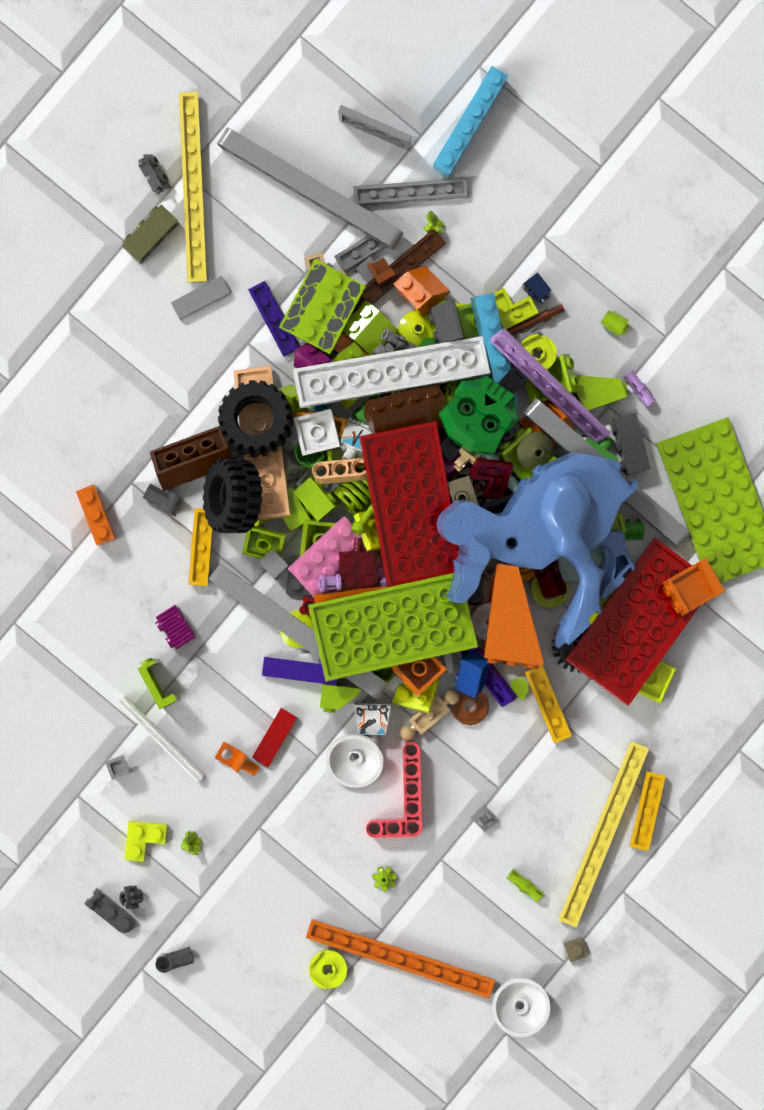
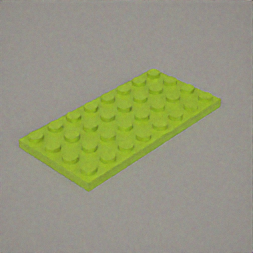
(716, 498)
(390, 627)

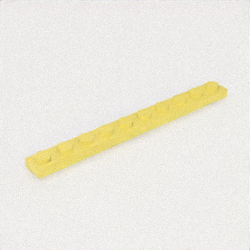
(193, 187)
(603, 834)

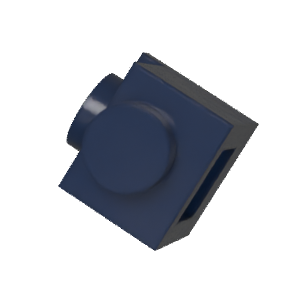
(537, 288)

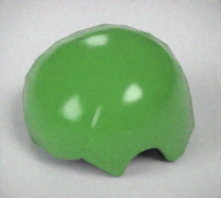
(309, 460)

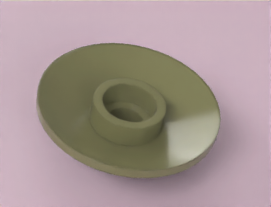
(529, 445)

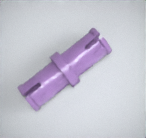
(639, 388)

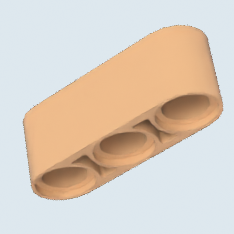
(332, 467)

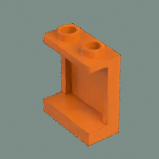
(693, 587)

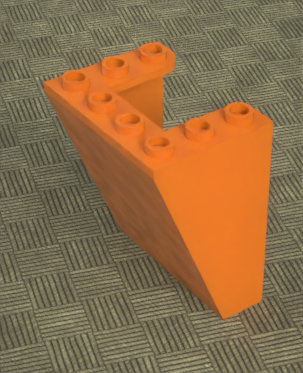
(510, 623)

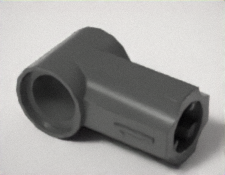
(167, 501)
(176, 958)

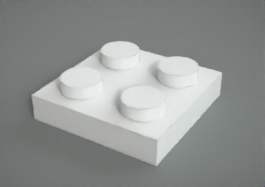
(317, 432)

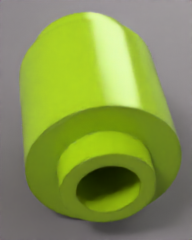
(615, 323)

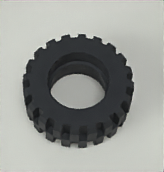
(246, 395)
(232, 496)

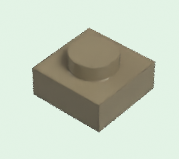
(575, 949)

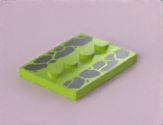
(322, 306)

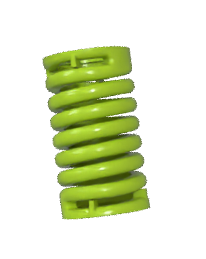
(348, 488)

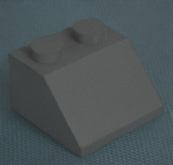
(446, 322)

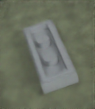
(358, 253)
(200, 297)

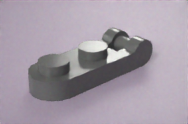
(111, 912)

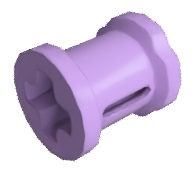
(329, 582)

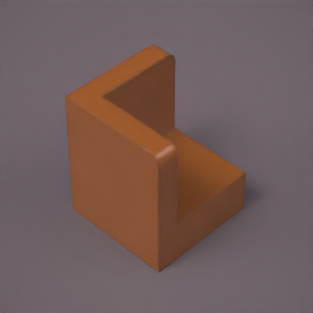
(381, 271)

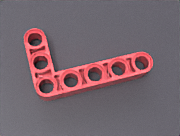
(408, 798)

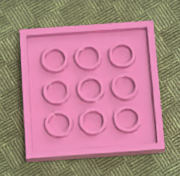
(323, 557)

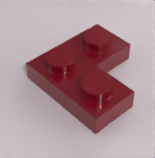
(495, 472)

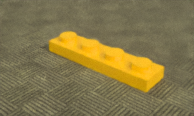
(200, 550)
(548, 704)
(647, 811)

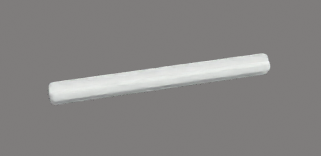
(161, 739)

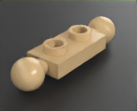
(423, 721)

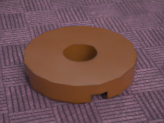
(474, 716)

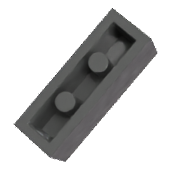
(630, 444)

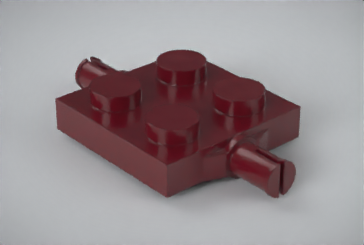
(358, 567)

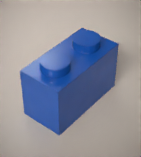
(471, 674)

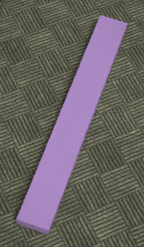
(549, 386)

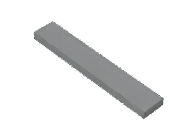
(411, 192)

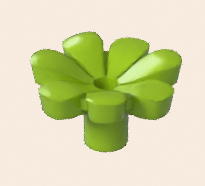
(433, 223)
(191, 844)
(384, 874)

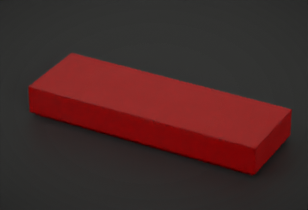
(274, 737)

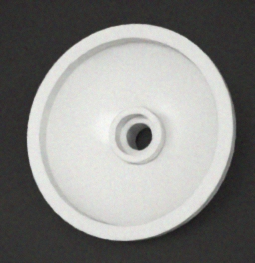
(351, 769)
(524, 1020)

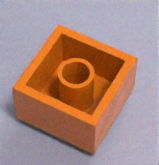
(419, 674)

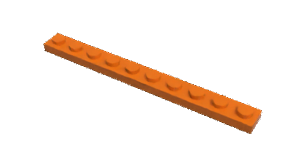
(400, 958)

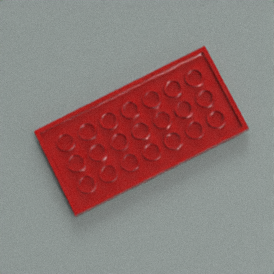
(406, 499)
(633, 626)

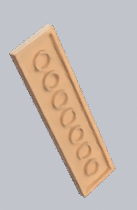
(255, 420)

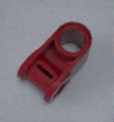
(551, 581)

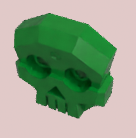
(470, 428)

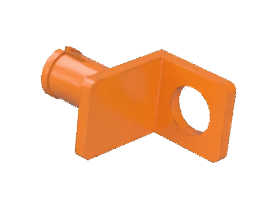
(237, 761)

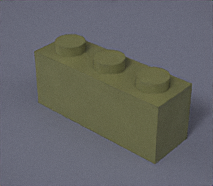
(150, 233)

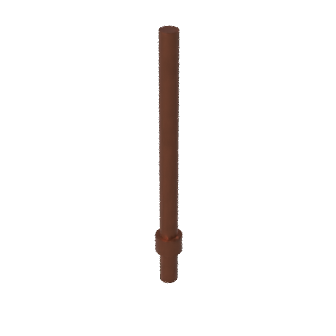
(544, 316)

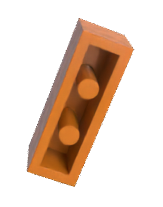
(96, 515)

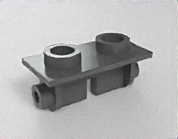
(159, 179)

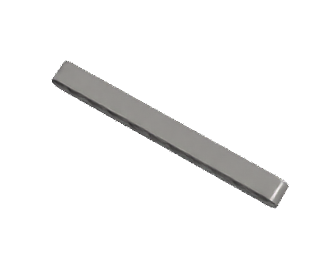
(310, 188)
(638, 501)
(285, 622)

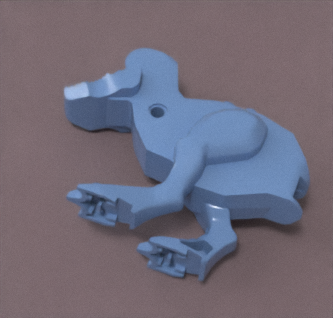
(551, 515)

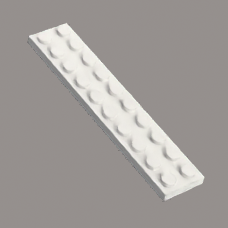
(391, 372)

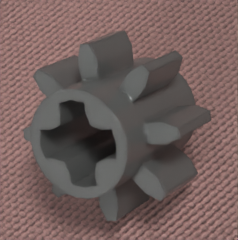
(131, 897)

